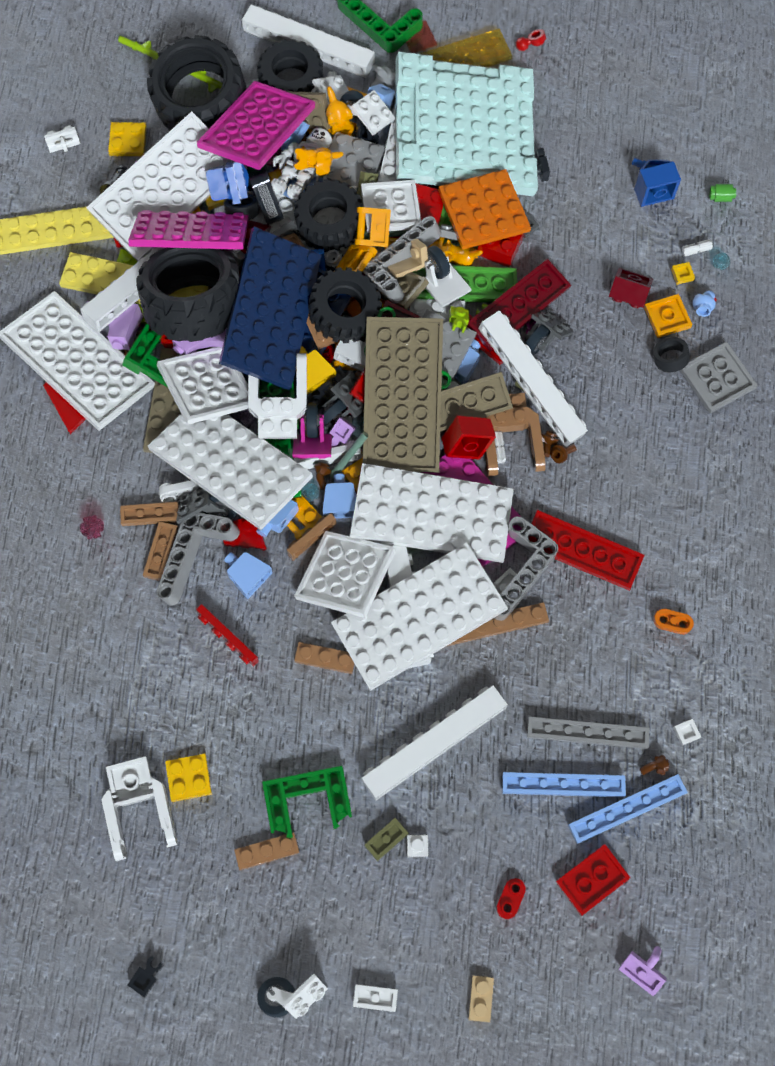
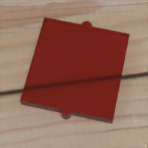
(422, 40)

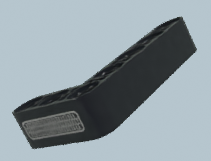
(265, 194)

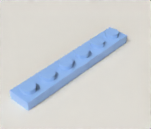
(563, 784)
(627, 809)

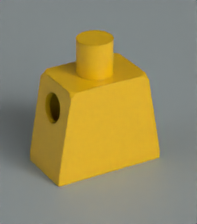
(318, 370)

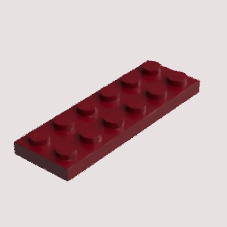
(524, 298)

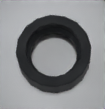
(248, 206)
(668, 344)

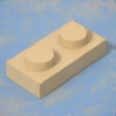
(481, 999)

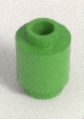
(722, 193)

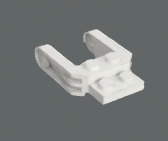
(279, 415)
(130, 784)

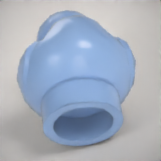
(704, 303)

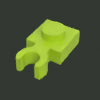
(459, 318)

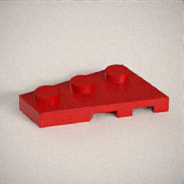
(68, 414)

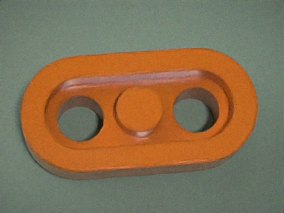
(673, 619)

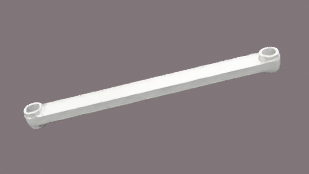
(171, 492)

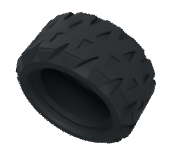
(190, 56)
(192, 316)

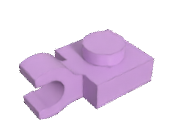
(342, 432)

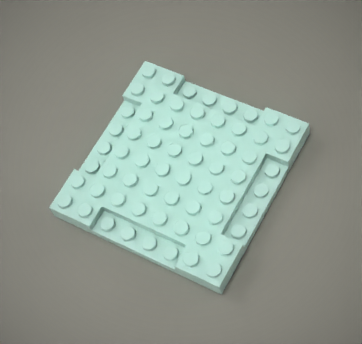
(463, 122)

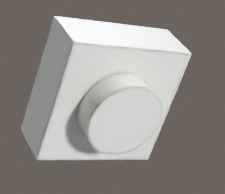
(687, 732)
(417, 845)

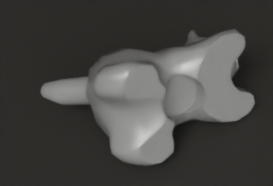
(385, 76)

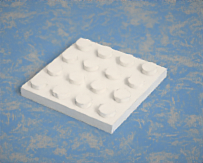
(203, 386)
(345, 573)

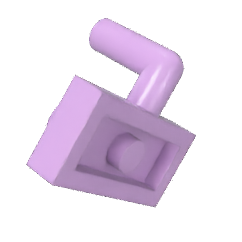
(643, 972)

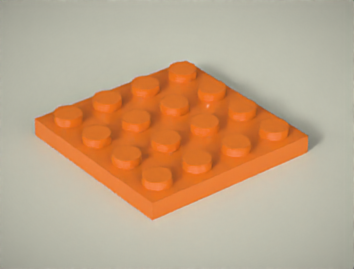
(484, 209)

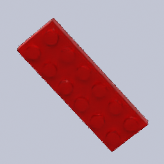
(589, 551)

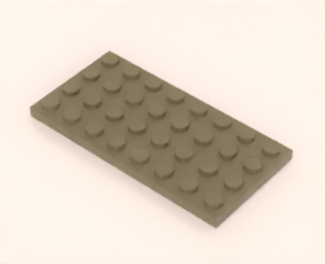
(403, 393)

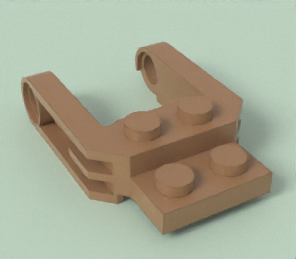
(517, 419)

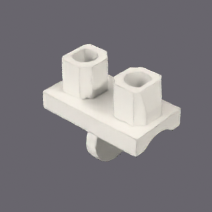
(62, 139)

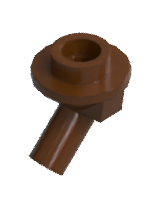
(549, 438)
(560, 454)
(321, 471)
(660, 764)

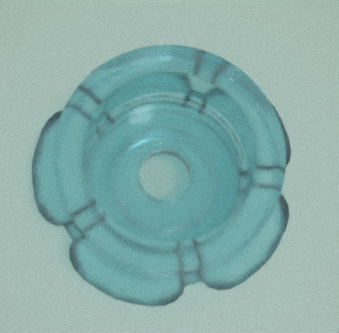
(723, 257)
(313, 488)

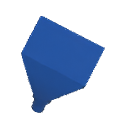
(656, 181)

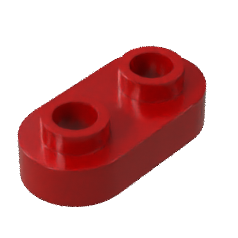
(511, 898)

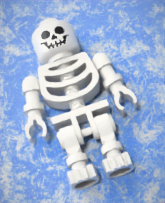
(317, 138)

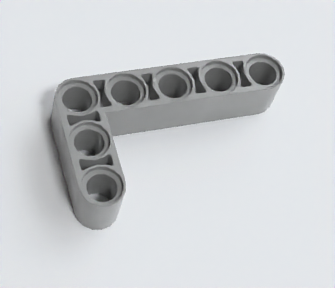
(377, 269)
(188, 551)
(527, 570)

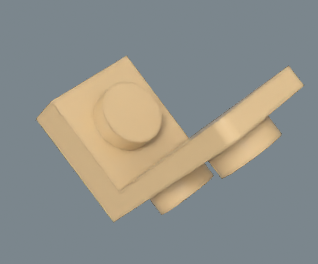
(414, 263)

